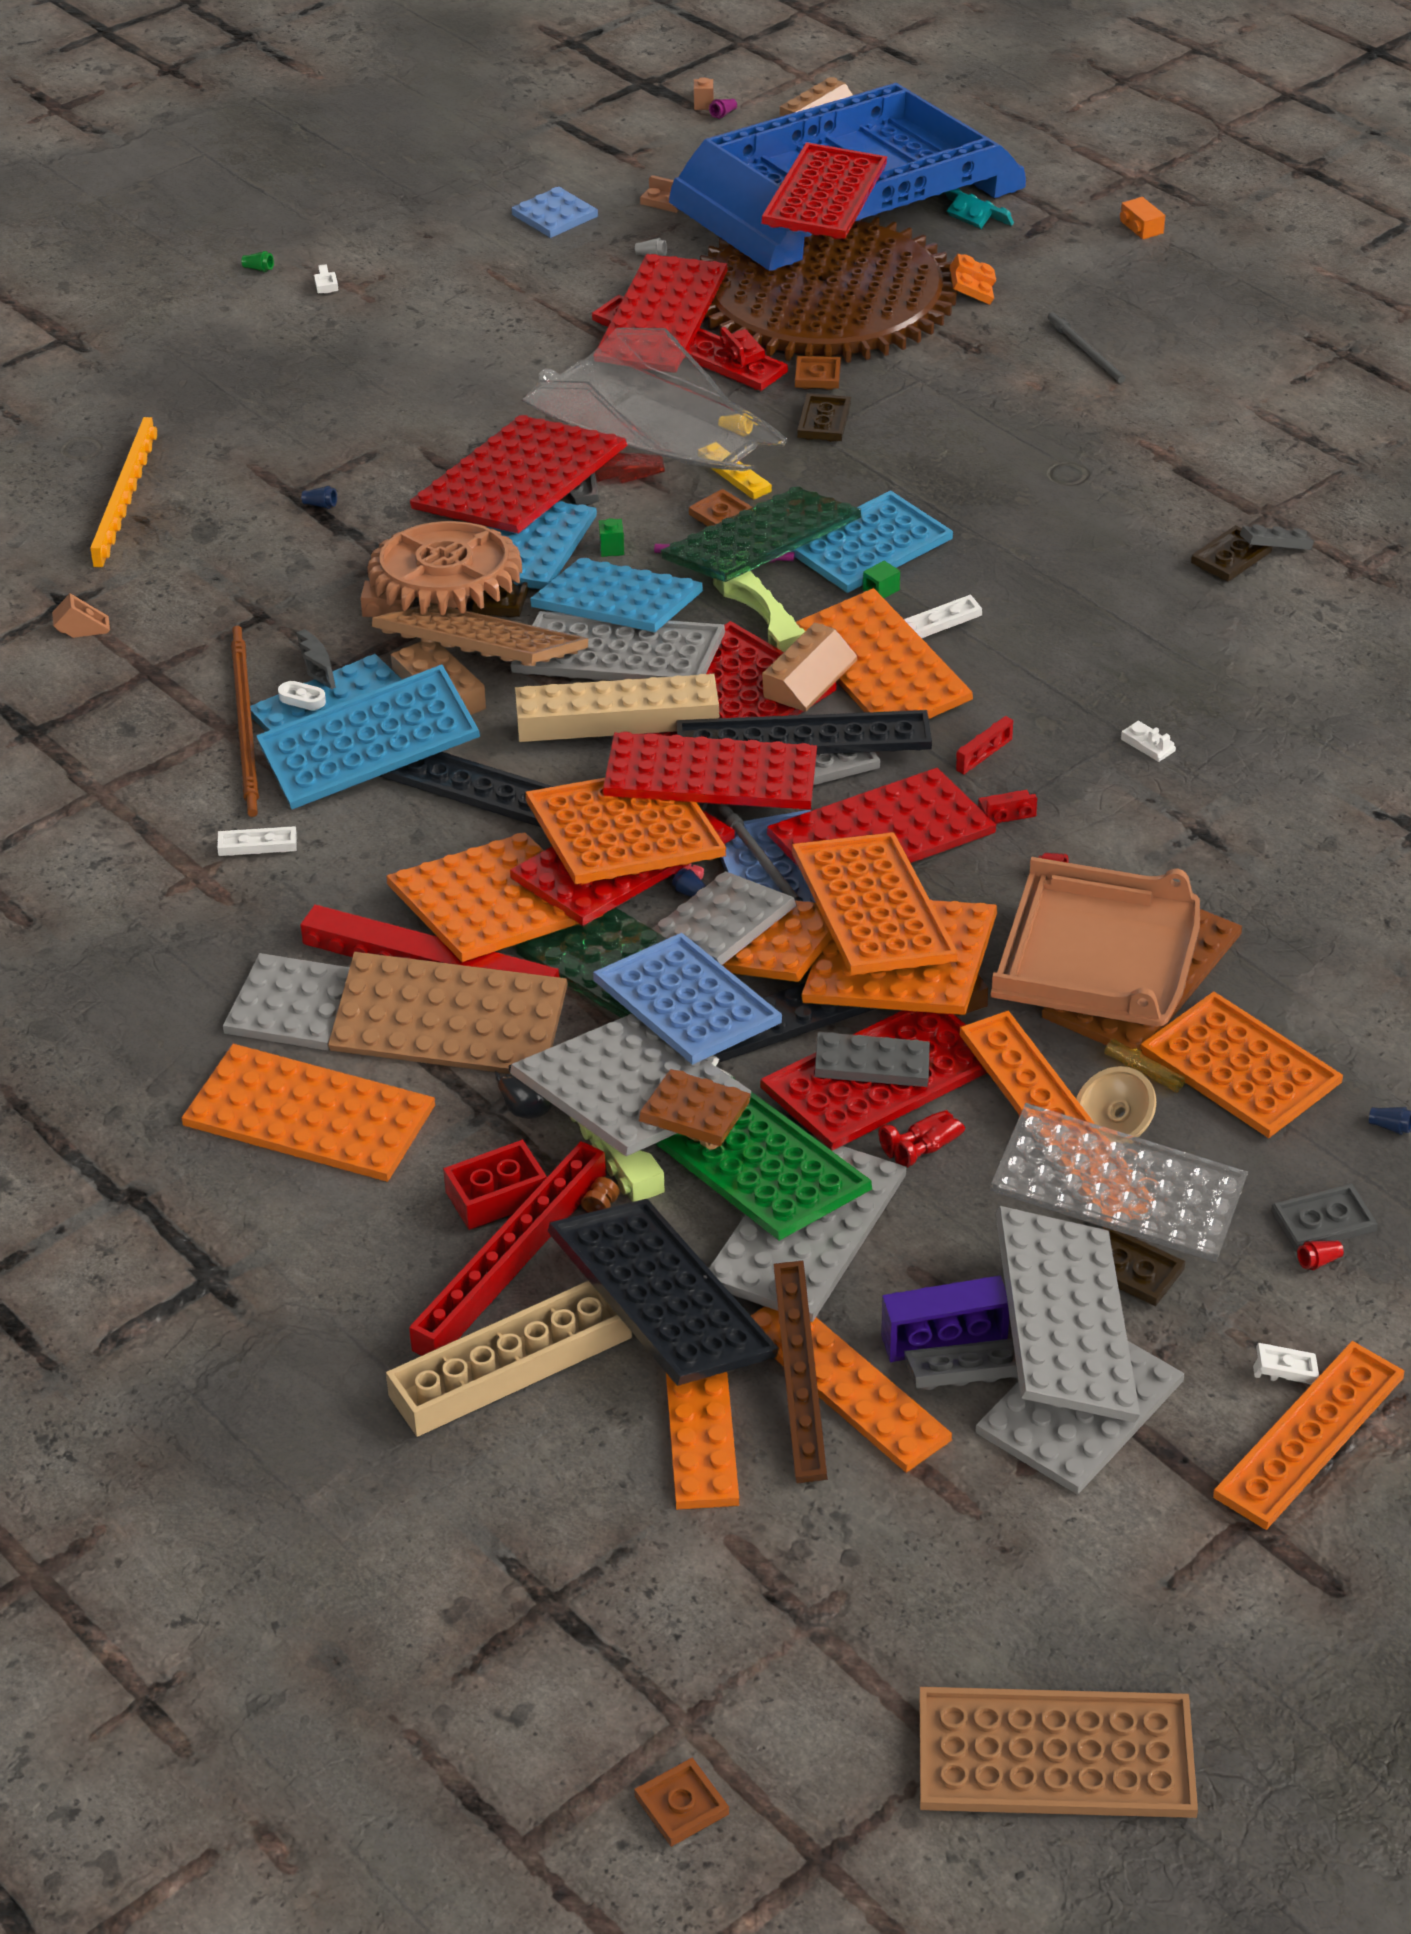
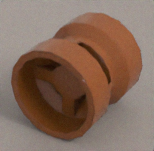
(601, 1195)

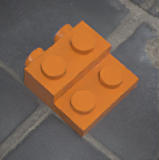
(973, 278)

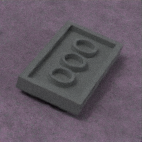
(872, 1059)
(962, 1363)

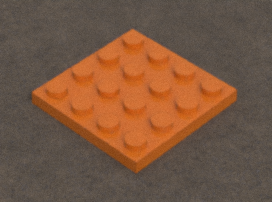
(786, 947)

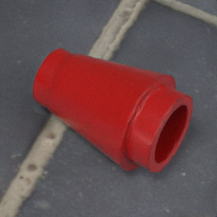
(1319, 1253)

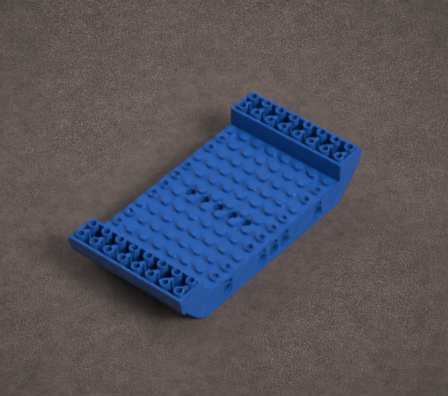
(926, 151)

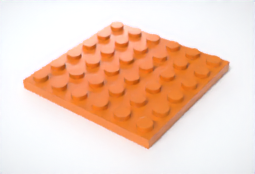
(620, 835)
(475, 902)
(922, 989)

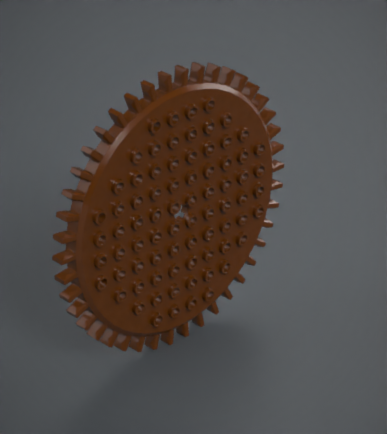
(874, 293)

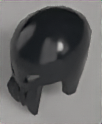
(520, 1098)

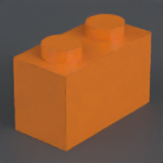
(1142, 218)

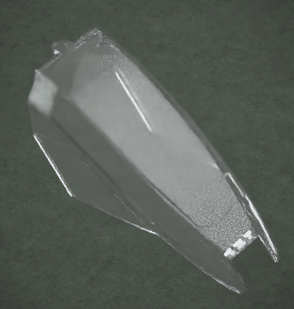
(654, 398)

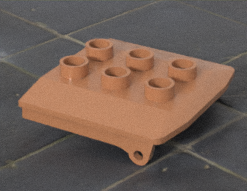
(1100, 942)

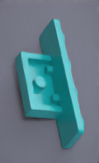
(975, 211)

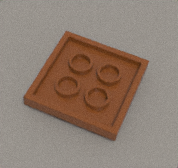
(695, 1107)

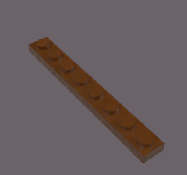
(800, 1372)

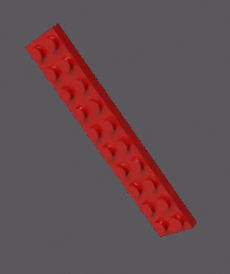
(710, 354)

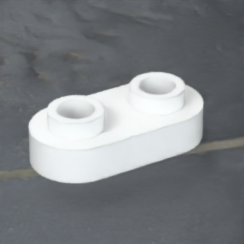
(302, 695)

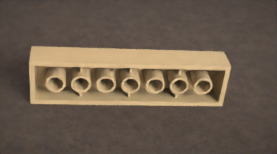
(613, 706)
(504, 1357)

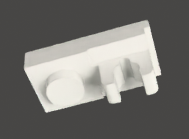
(1148, 741)
(1285, 1363)

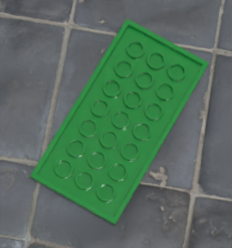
(772, 1170)

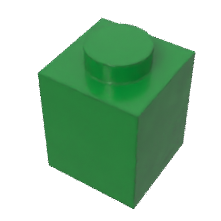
(611, 537)
(882, 578)

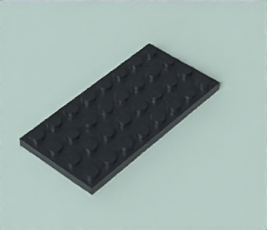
(661, 1292)

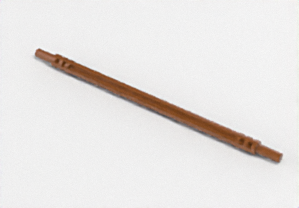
(249, 782)

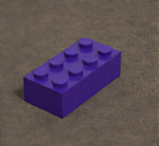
(944, 1316)

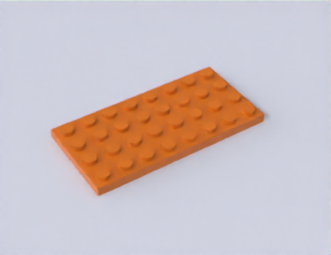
(893, 662)
(873, 903)
(309, 1112)

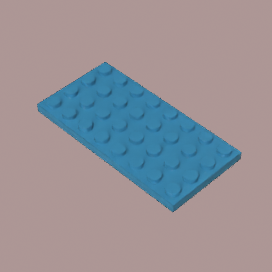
(367, 736)

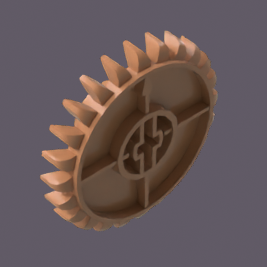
(444, 565)

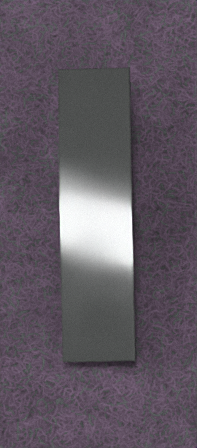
(316, 658)

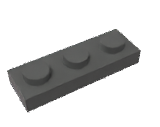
(1276, 537)

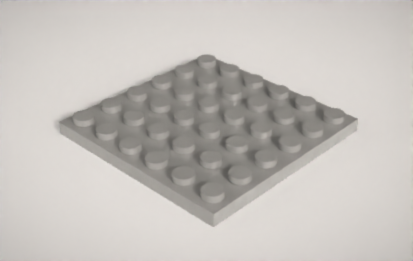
(609, 1078)

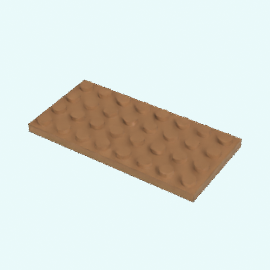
(482, 634)
(445, 1013)
(1056, 1752)

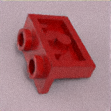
(741, 346)
(1009, 806)

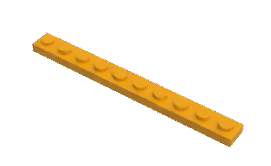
(123, 492)

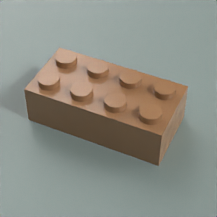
(425, 656)

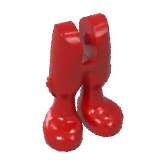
(922, 1137)

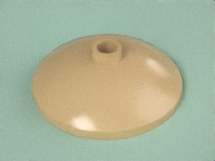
(1116, 1092)

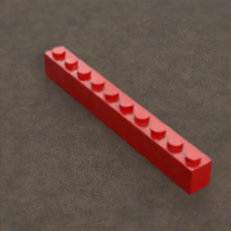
(351, 933)
(507, 1251)

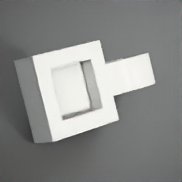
(325, 281)

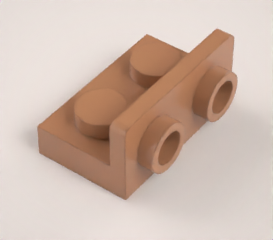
(658, 194)

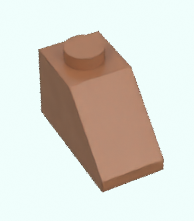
(703, 93)
(79, 618)

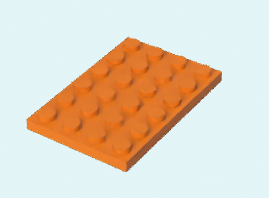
(1241, 1064)

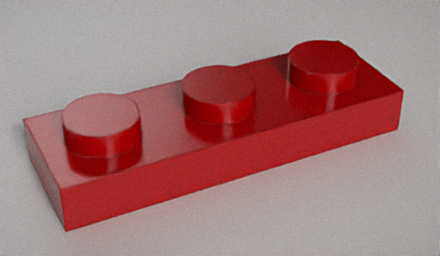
(984, 745)

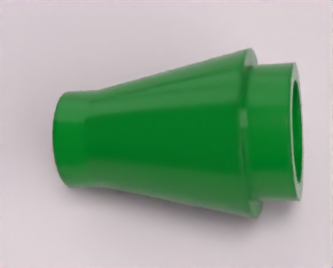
(259, 261)

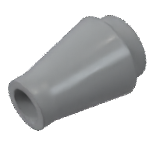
(653, 246)

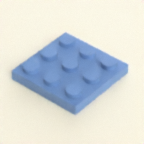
(554, 212)

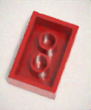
(493, 1183)

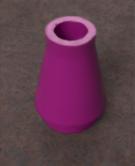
(722, 107)

